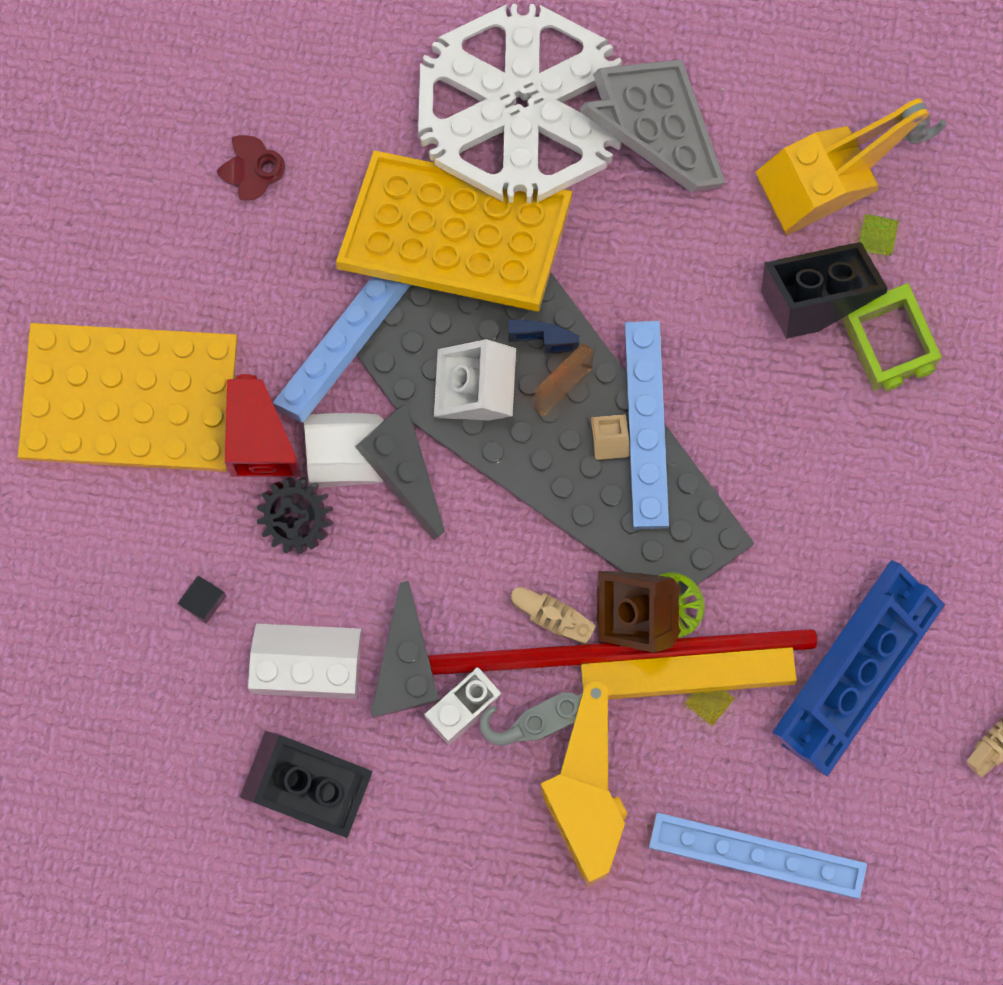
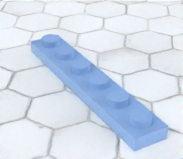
(339, 347)
(646, 425)
(758, 856)

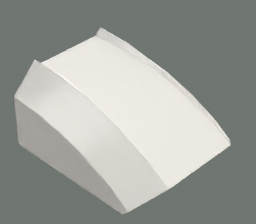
(332, 450)

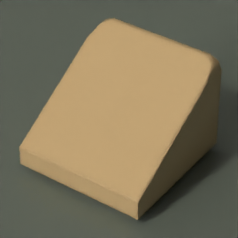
(610, 437)

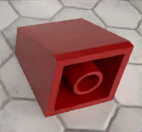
(254, 434)

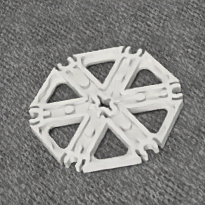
(498, 111)

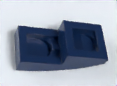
(554, 337)

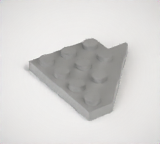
(659, 119)

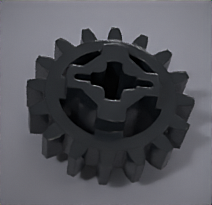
(295, 528)

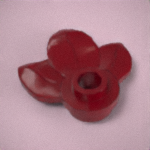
(246, 168)

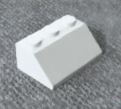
(305, 661)

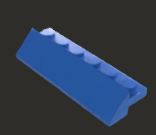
(858, 668)

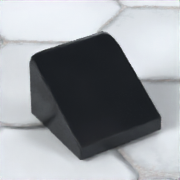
(202, 599)

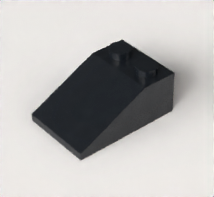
(820, 287)
(306, 784)

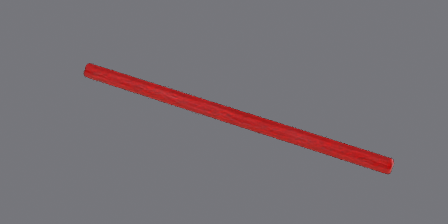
(609, 652)

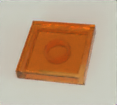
(563, 379)

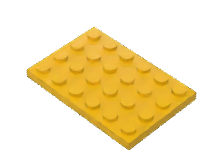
(450, 236)
(126, 397)

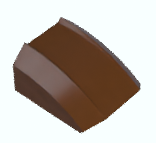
(637, 610)

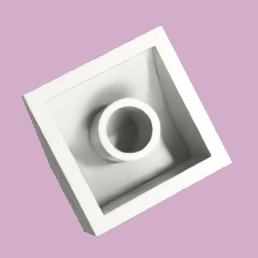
(475, 381)

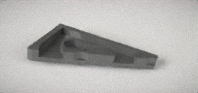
(398, 460)
(405, 669)

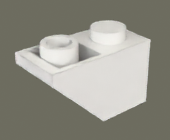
(462, 706)

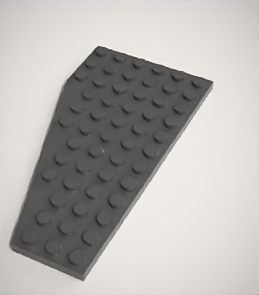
(552, 456)

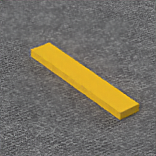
(693, 673)

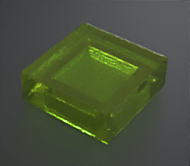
(878, 234)
(709, 705)

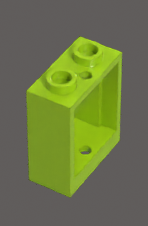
(888, 302)

